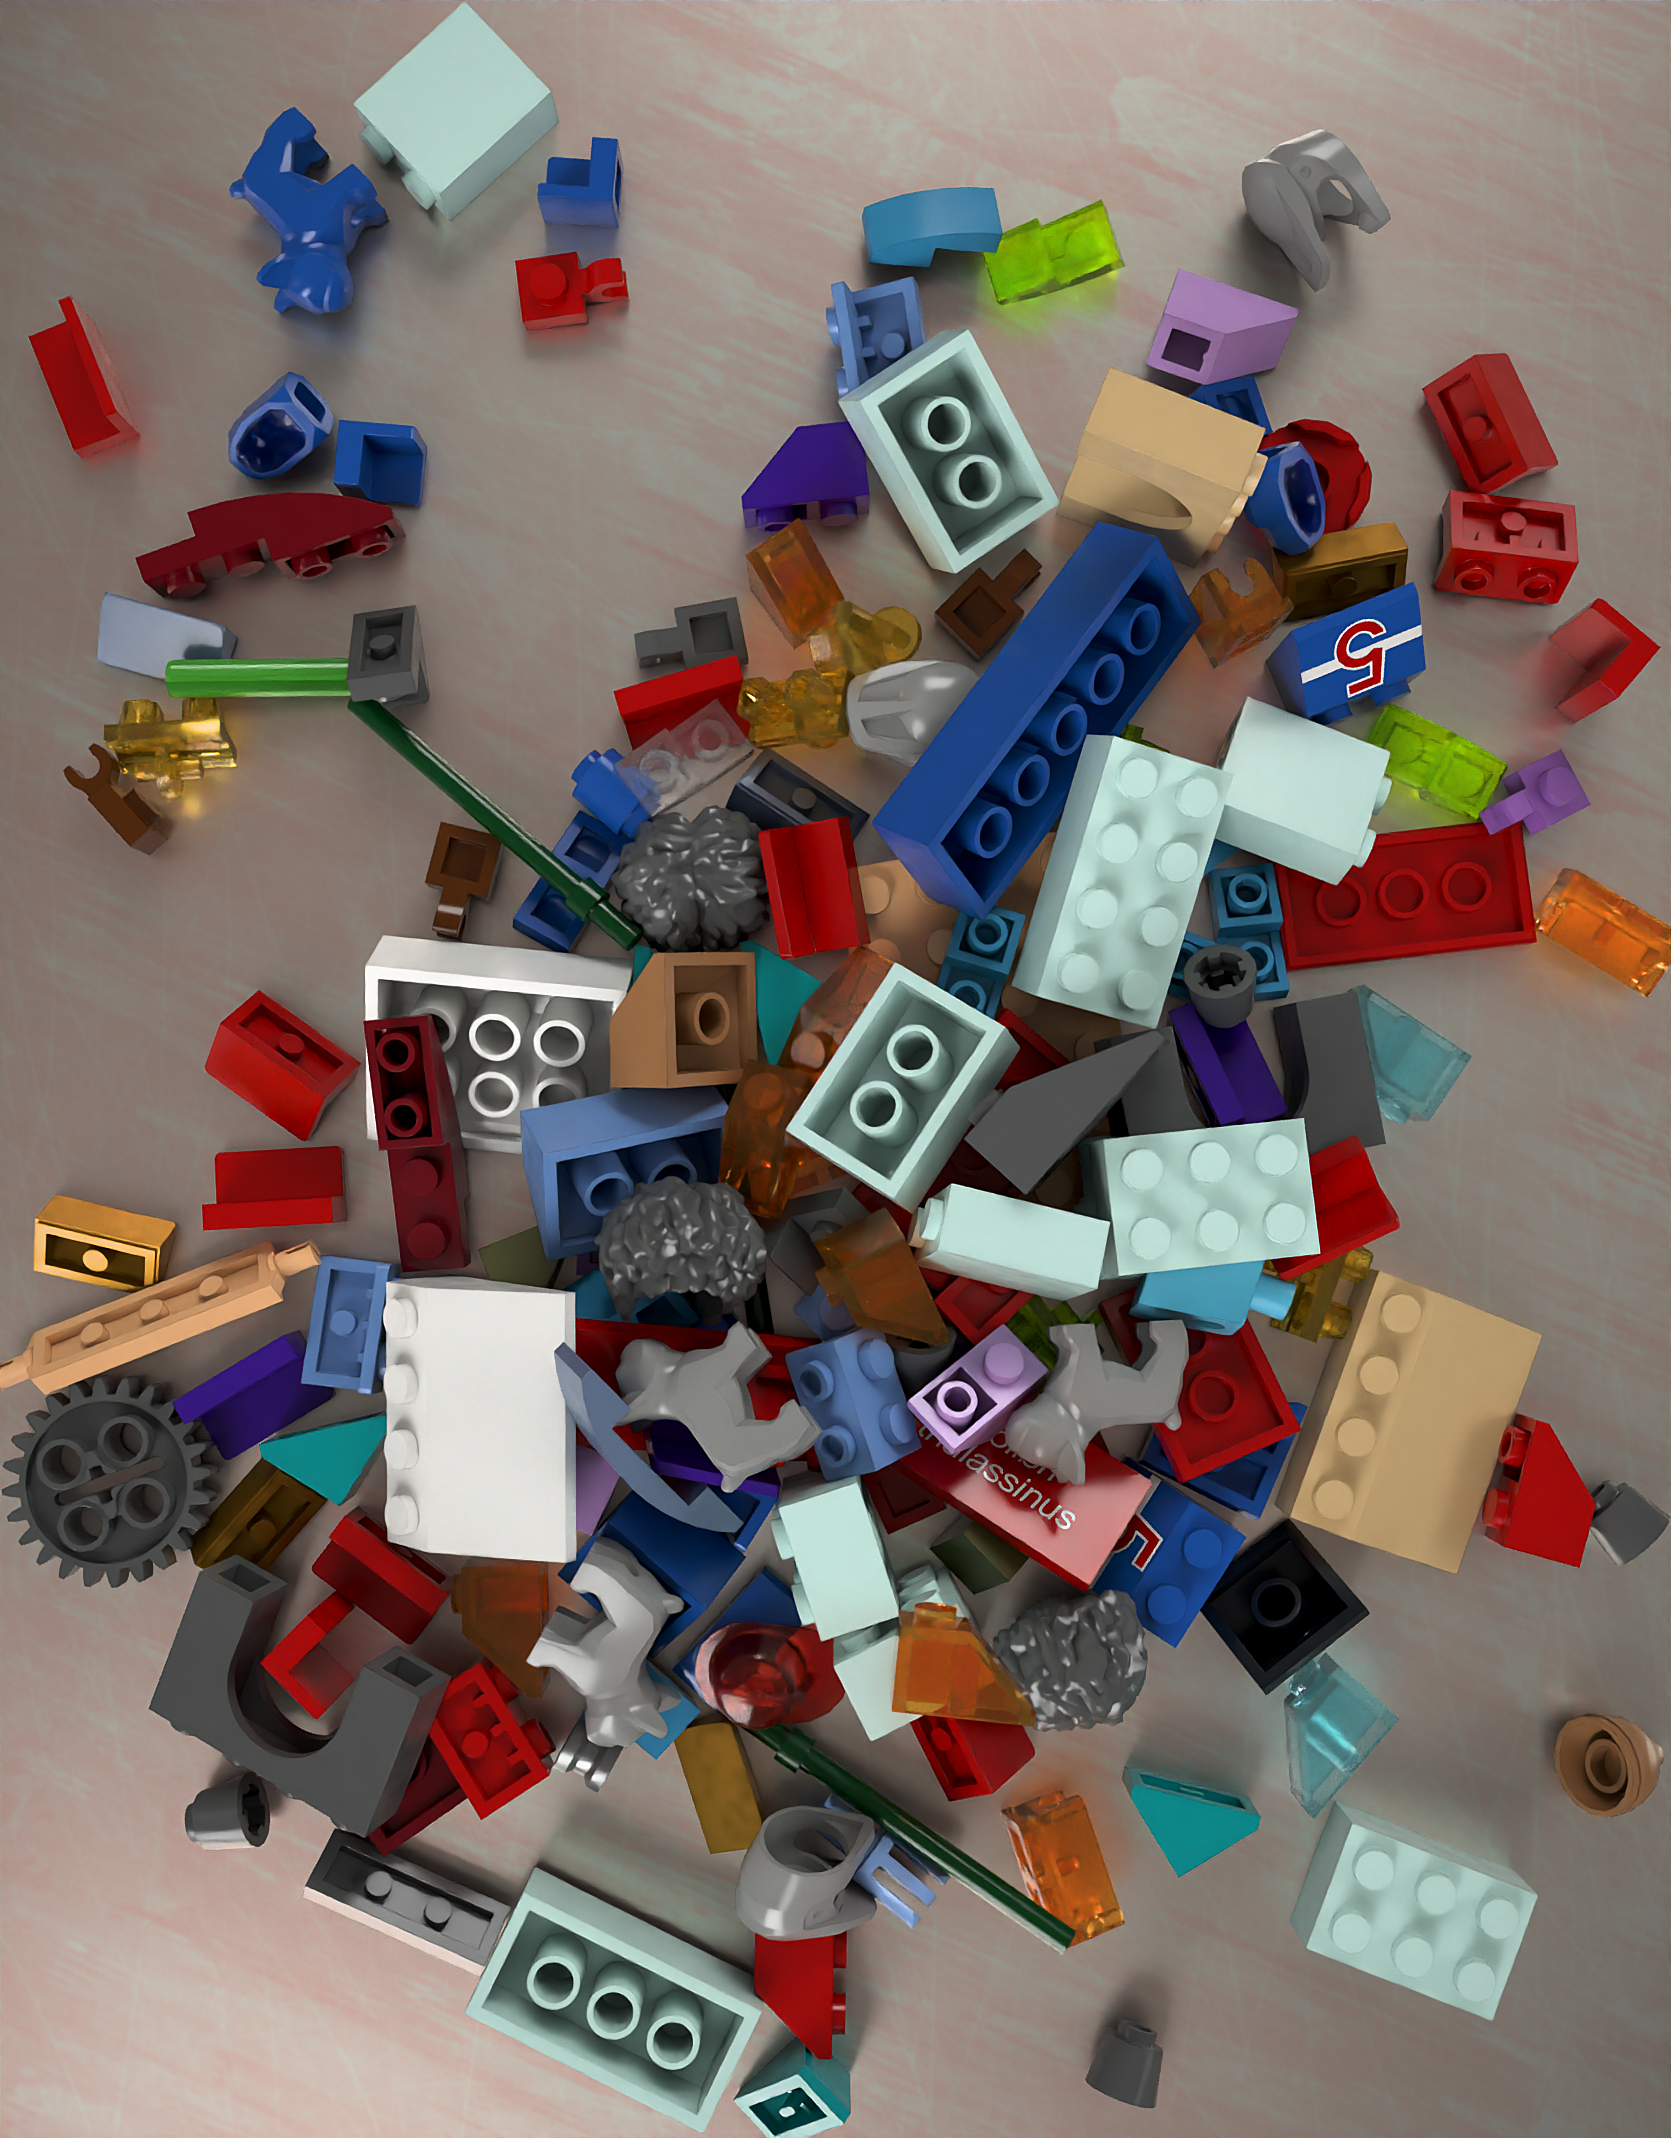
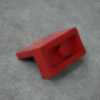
(83, 382)
(1489, 423)
(1609, 651)
(676, 697)
(814, 887)
(279, 1064)
(278, 1188)
(1347, 1206)
(382, 1577)
(305, 1665)
(972, 1755)

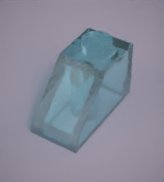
(1407, 1059)
(1329, 1730)

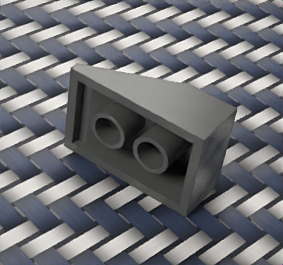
(1046, 1117)

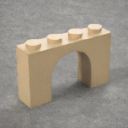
(1163, 467)

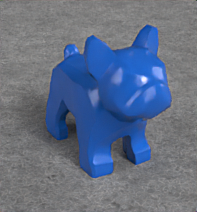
(312, 219)

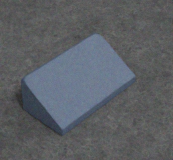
(148, 637)
(783, 795)

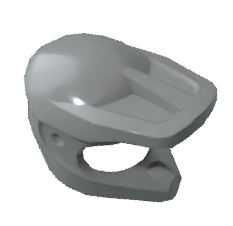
(1292, 193)
(905, 706)
(795, 1893)

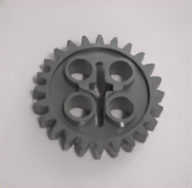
(130, 1533)

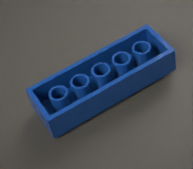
(1014, 742)

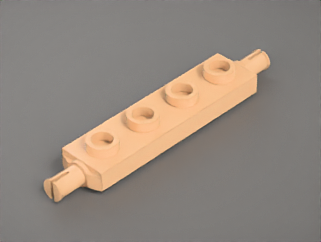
(157, 1316)

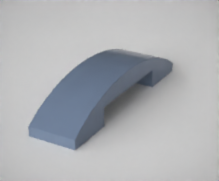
(596, 1412)

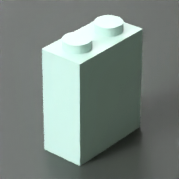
(455, 113)
(1300, 791)
(1009, 1242)

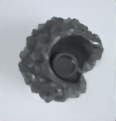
(694, 881)
(681, 1242)
(1077, 1659)

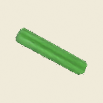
(257, 677)

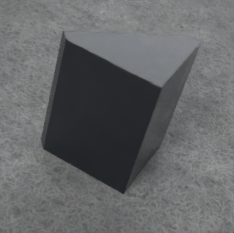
(1281, 1606)

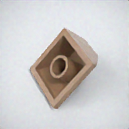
(686, 1022)

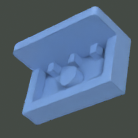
(874, 328)
(347, 1325)
(855, 1401)

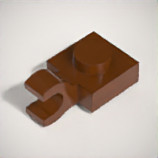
(984, 608)
(126, 812)
(464, 868)

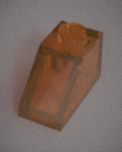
(793, 583)
(832, 1012)
(756, 1149)
(879, 1280)
(505, 1614)
(952, 1671)

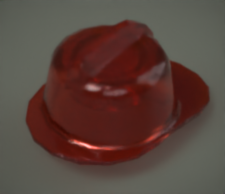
(768, 1674)

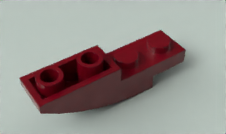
(293, 529)
(422, 1141)

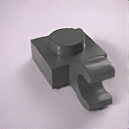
(702, 636)

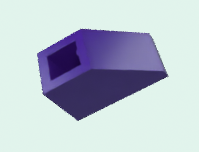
(811, 478)

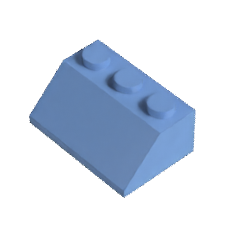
(599, 1147)

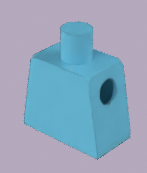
(1212, 1296)

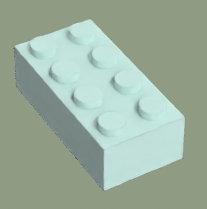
(1122, 879)
(617, 2000)

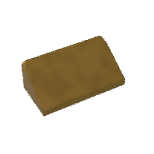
(1341, 570)
(102, 1244)
(257, 1518)
(721, 1783)

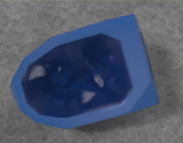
(279, 428)
(1288, 500)

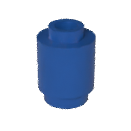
(606, 794)

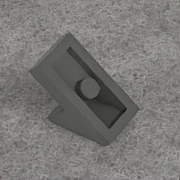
(388, 658)
(801, 1224)

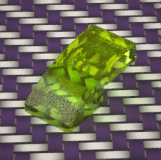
(1054, 255)
(1437, 762)

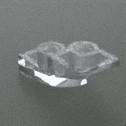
(685, 759)

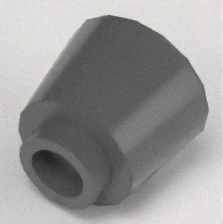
(1221, 984)
(918, 1361)
(1625, 1521)
(230, 1815)
(1128, 2064)

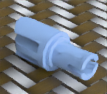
(878, 1856)

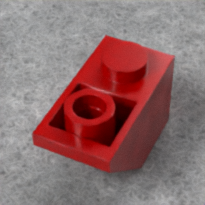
(1539, 1496)
(798, 1987)

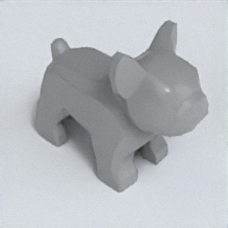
(1097, 1393)
(712, 1399)
(609, 1652)

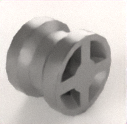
(585, 1757)

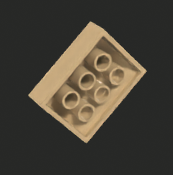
(1408, 1422)

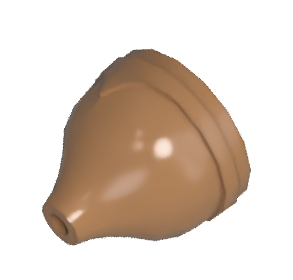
(1607, 1764)

